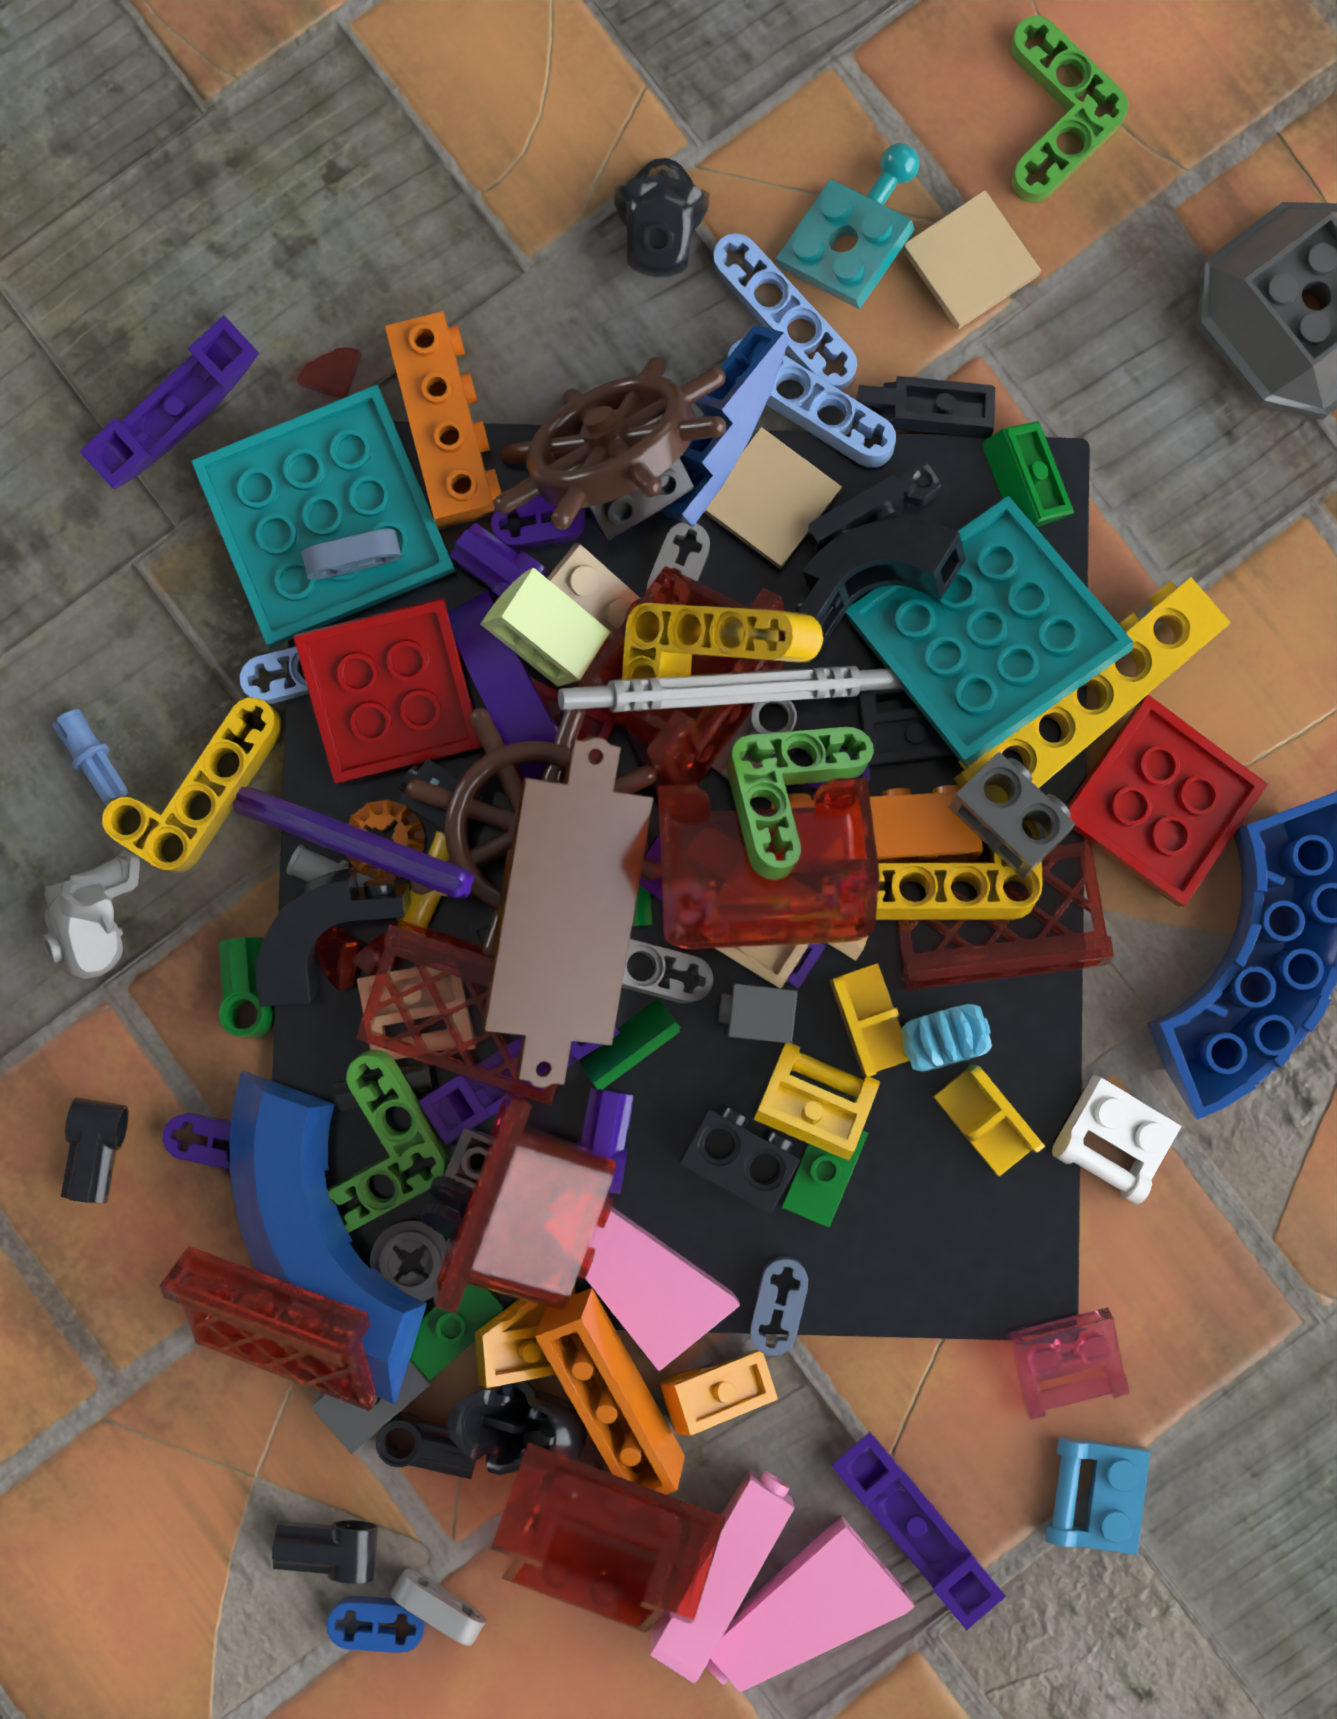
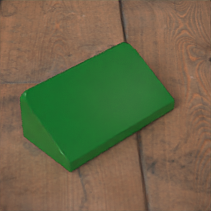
(1028, 472)
(636, 1041)

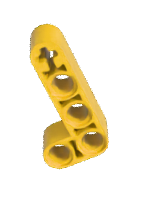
(666, 636)
(202, 779)
(940, 901)

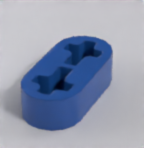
(373, 1637)

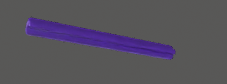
(354, 842)

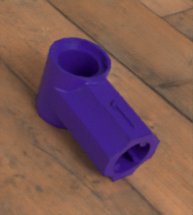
(492, 560)
(606, 1128)

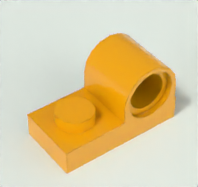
(718, 1393)

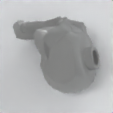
(82, 917)

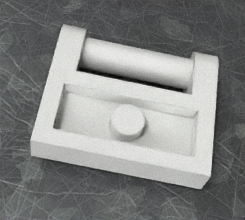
(1124, 1124)

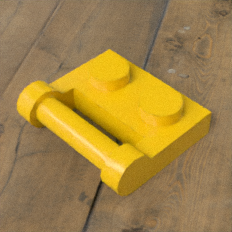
(812, 1111)

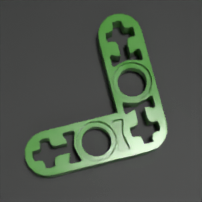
(1080, 115)
(770, 783)
(401, 1146)

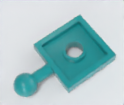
(845, 212)

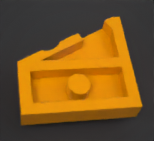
(508, 1346)

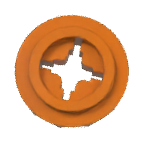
(381, 816)

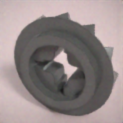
(409, 1236)

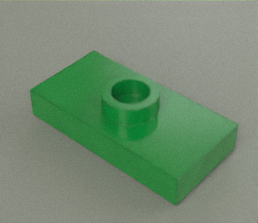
(820, 1183)
(448, 1334)

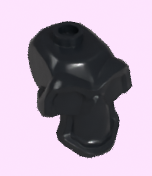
(660, 215)
(509, 1419)

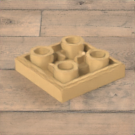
(971, 260)
(772, 498)

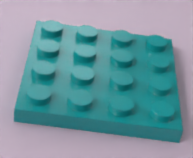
(314, 484)
(1001, 640)

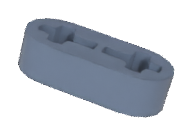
(351, 554)
(791, 1308)

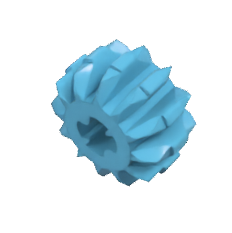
(946, 1037)

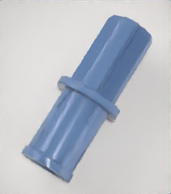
(89, 755)

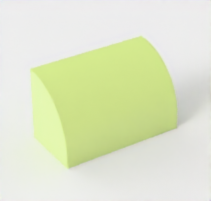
(546, 628)

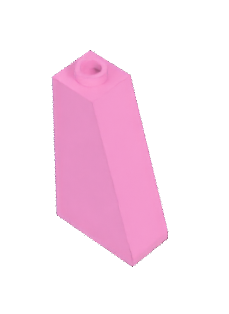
(654, 1290)
(748, 1534)
(808, 1608)

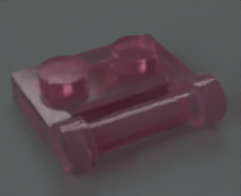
(1065, 1349)

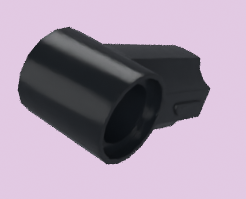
(94, 1135)
(432, 1447)
(340, 1550)

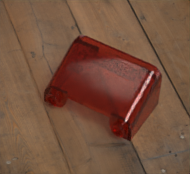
(722, 902)

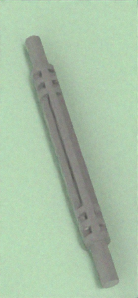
(728, 688)

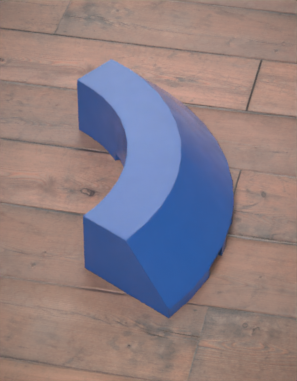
(1275, 969)
(297, 1232)

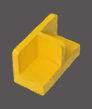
(869, 1019)
(987, 1119)

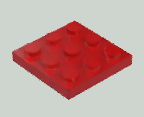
(388, 690)
(1164, 801)

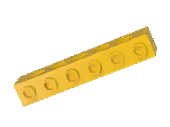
(1193, 622)

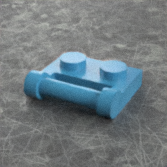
(1113, 1499)

